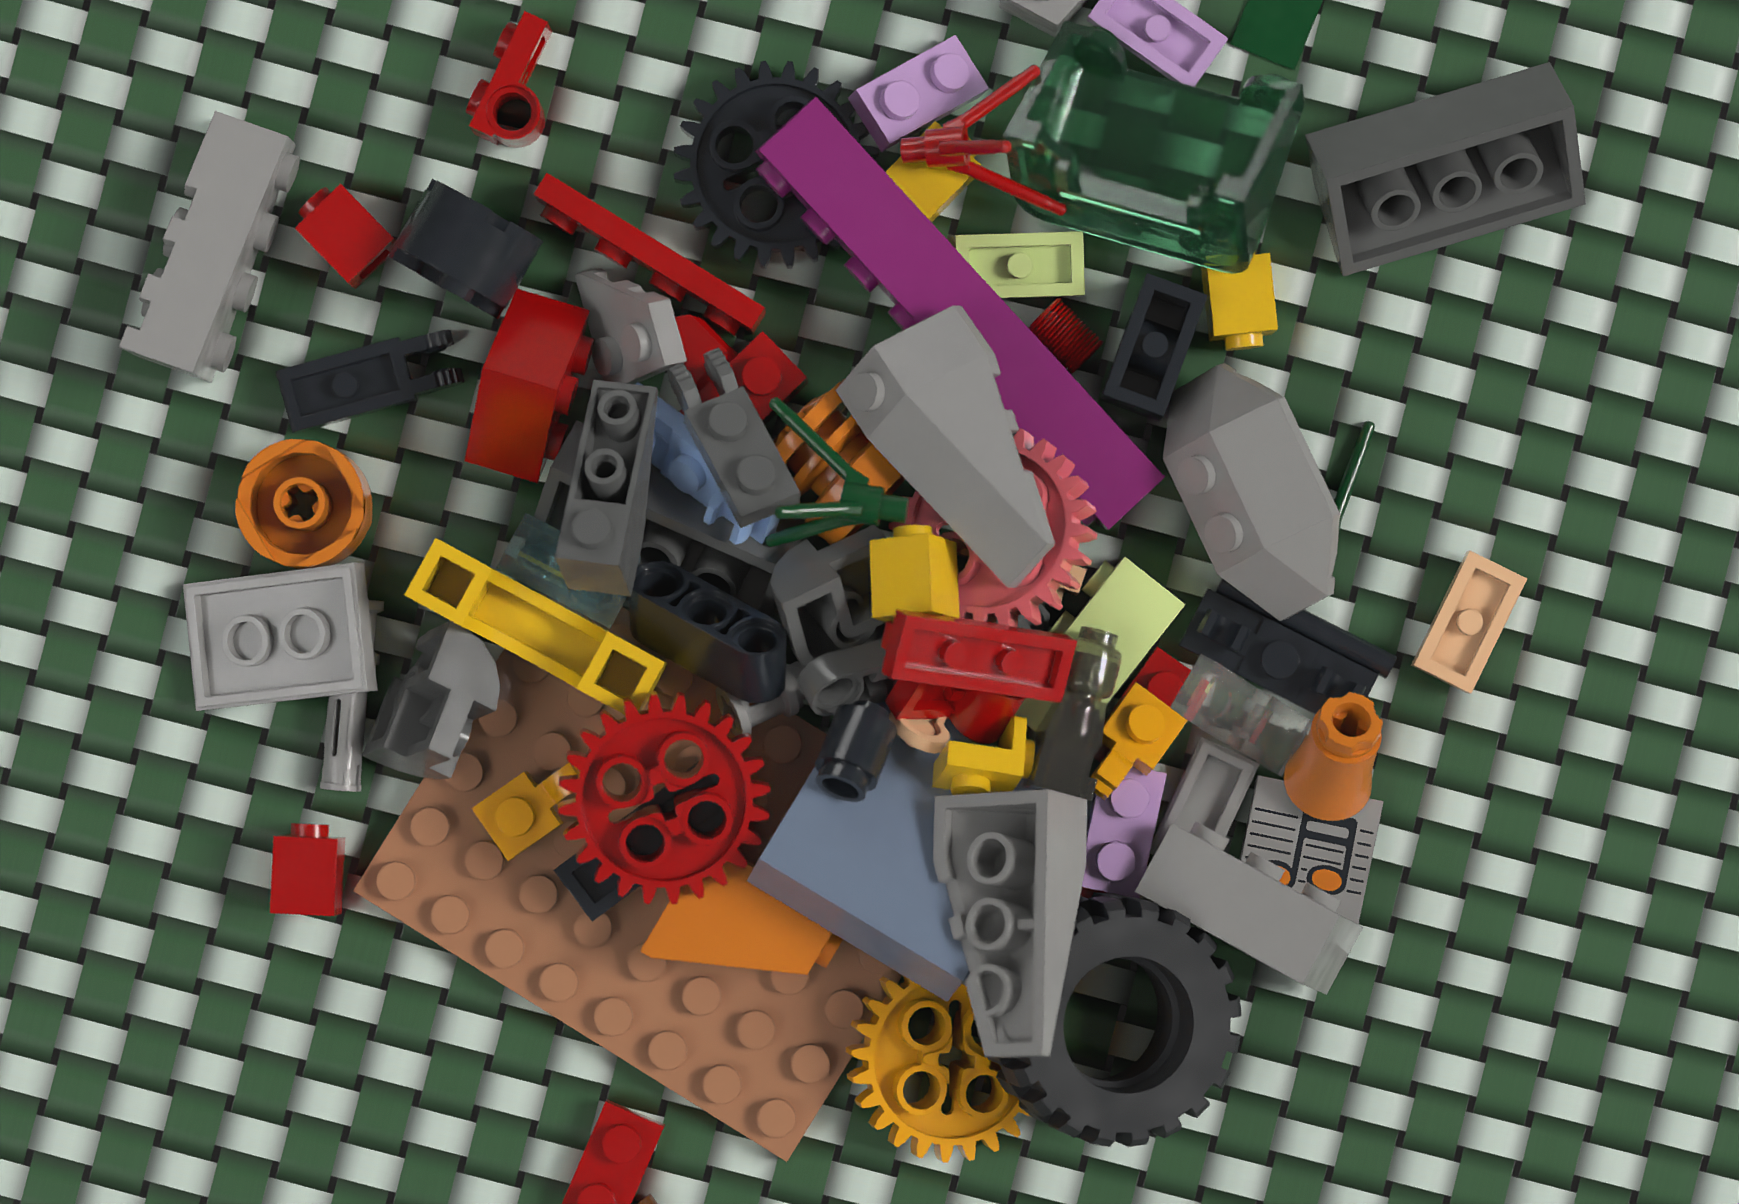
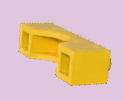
(534, 627)

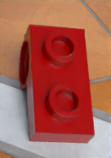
(519, 52)
(973, 713)

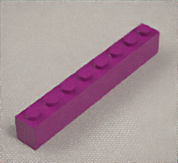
(924, 274)

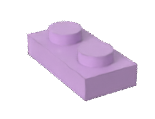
(1162, 36)
(918, 93)
(1122, 833)

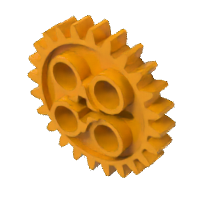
(892, 1056)

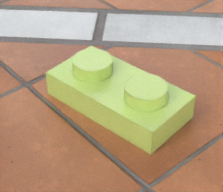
(1027, 262)

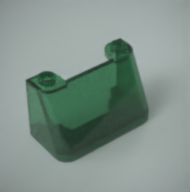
(1150, 154)

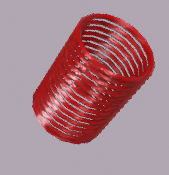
(1056, 343)

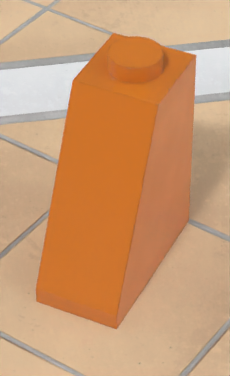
(739, 929)

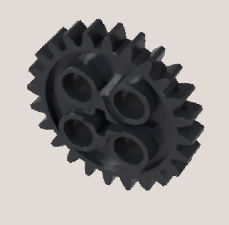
(754, 110)

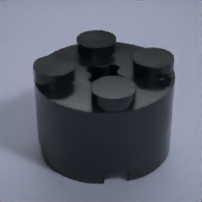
(465, 248)

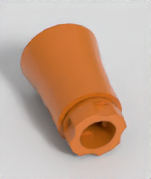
(1335, 762)

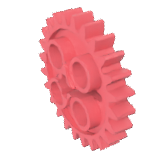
(980, 590)

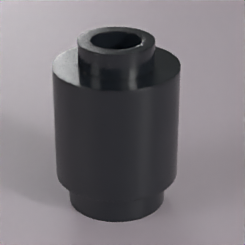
(855, 750)

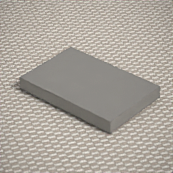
(280, 636)

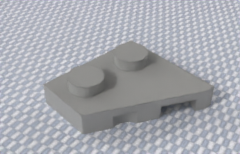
(631, 328)

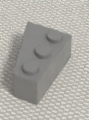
(1250, 906)

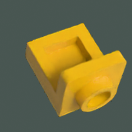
(986, 769)

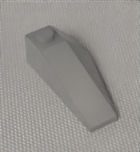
(941, 423)
(1014, 894)

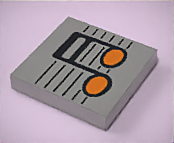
(1313, 850)

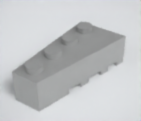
(214, 248)

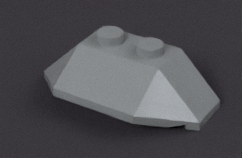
(1253, 490)

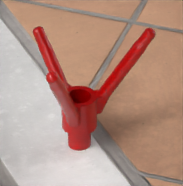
(952, 148)

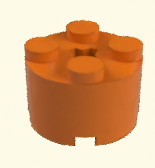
(268, 497)

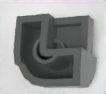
(827, 596)
(433, 708)

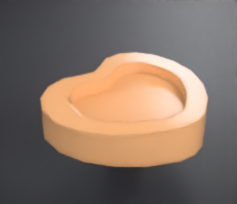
(923, 734)

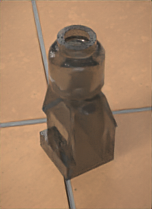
(1075, 726)

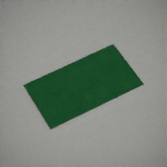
(1276, 29)

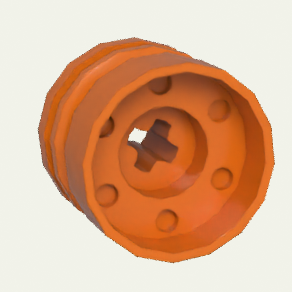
(849, 441)

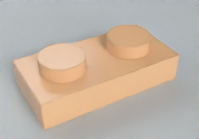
(1469, 622)

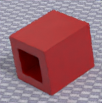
(345, 234)
(307, 871)

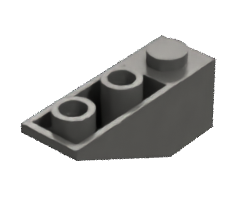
(609, 490)

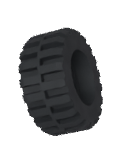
(1185, 1047)

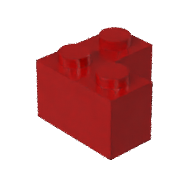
(529, 385)

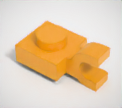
(1136, 736)
(523, 811)

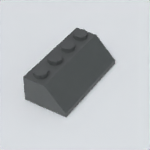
(1447, 168)
(678, 533)

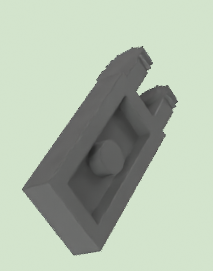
(734, 442)

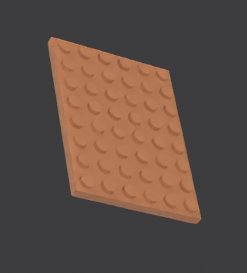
(726, 1038)

